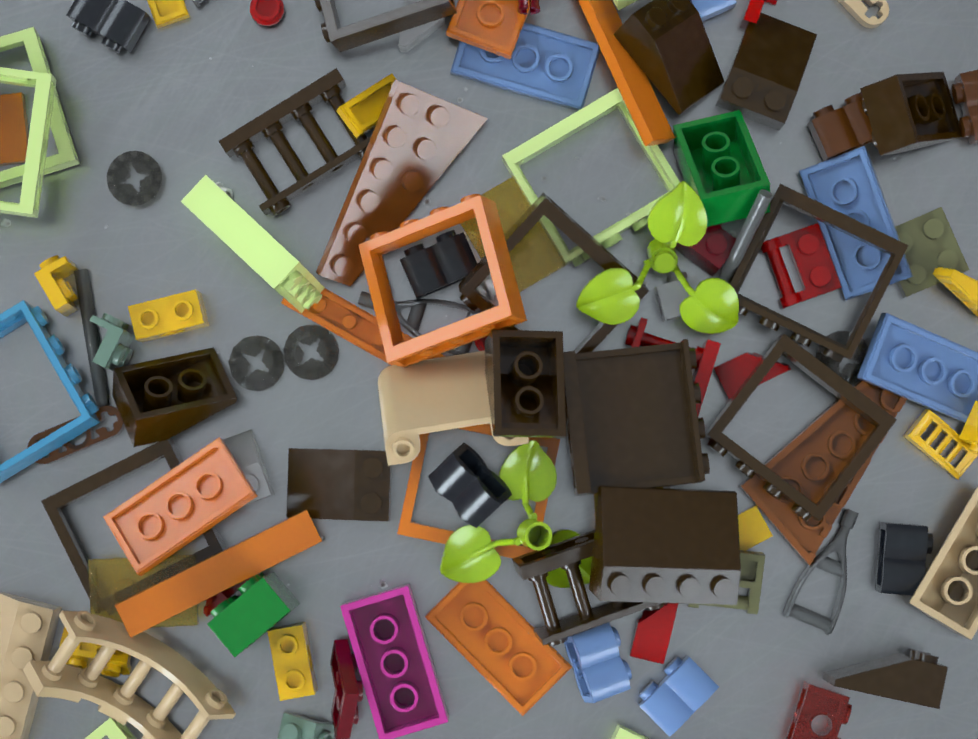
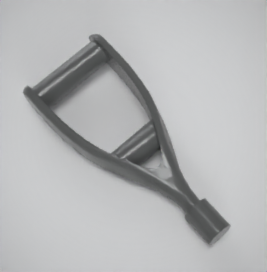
(416, 313)
(832, 566)

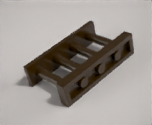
(270, 126)
(568, 556)

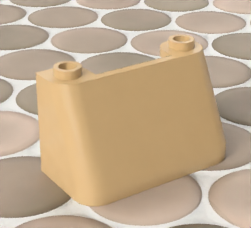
(433, 398)

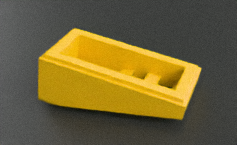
(960, 285)
(921, 424)

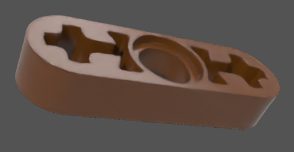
(104, 434)

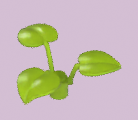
(672, 219)
(469, 550)

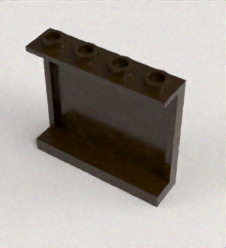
(634, 418)

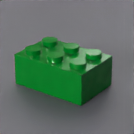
(721, 165)
(248, 617)

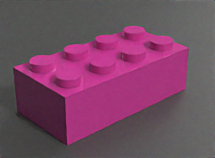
(394, 662)

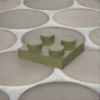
(929, 247)

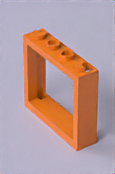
(505, 315)
(441, 535)

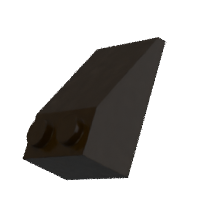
(672, 51)
(767, 71)
(910, 112)
(526, 383)
(170, 394)
(339, 484)
(901, 677)

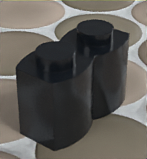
(114, 20)
(438, 265)
(469, 485)
(902, 557)

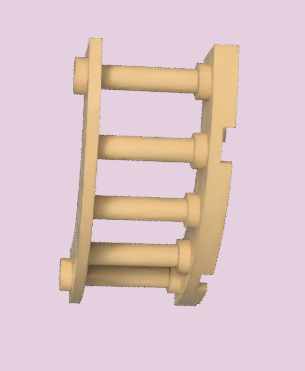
(120, 701)

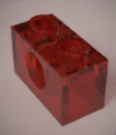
(816, 701)

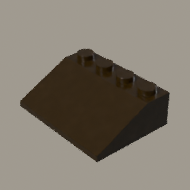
(666, 546)

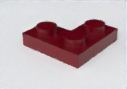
(347, 689)

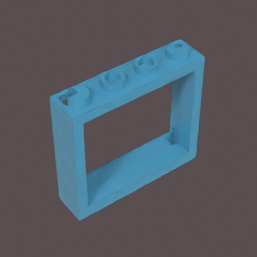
(13, 319)

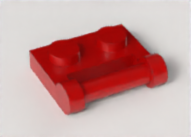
(811, 263)

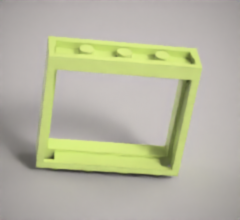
(562, 131)
(37, 141)
(67, 154)
(253, 244)

